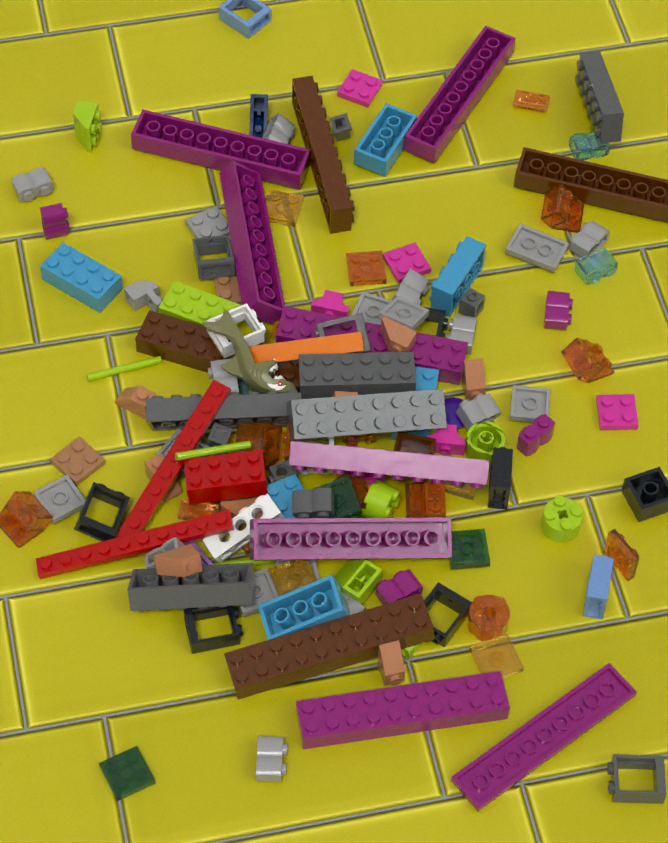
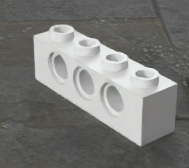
(238, 539)

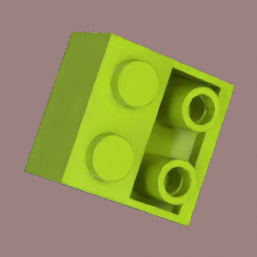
(87, 123)
(359, 579)

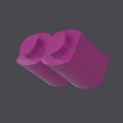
(54, 221)
(557, 310)
(535, 435)
(399, 587)

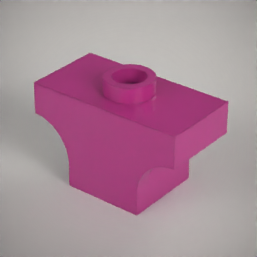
(331, 304)
(448, 441)

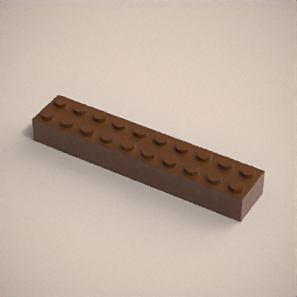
(323, 158)
(594, 183)
(191, 345)
(328, 646)

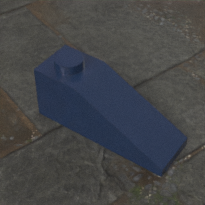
(258, 114)

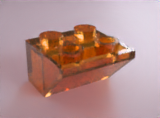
(562, 210)
(587, 360)
(262, 437)
(425, 500)
(24, 518)

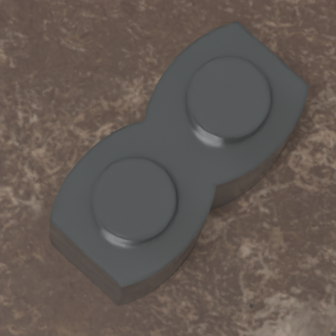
(313, 503)

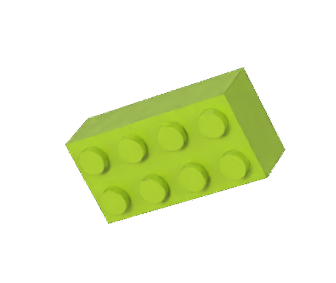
(193, 304)

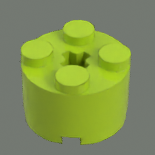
(482, 440)
(381, 500)
(561, 519)

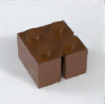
(416, 444)

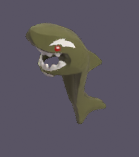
(242, 365)

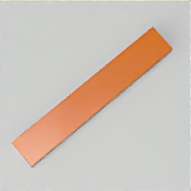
(319, 345)

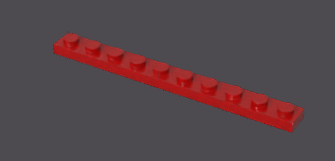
(170, 468)
(133, 544)

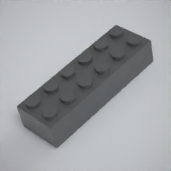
(599, 97)
(356, 372)
(214, 586)

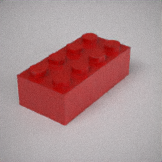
(225, 477)

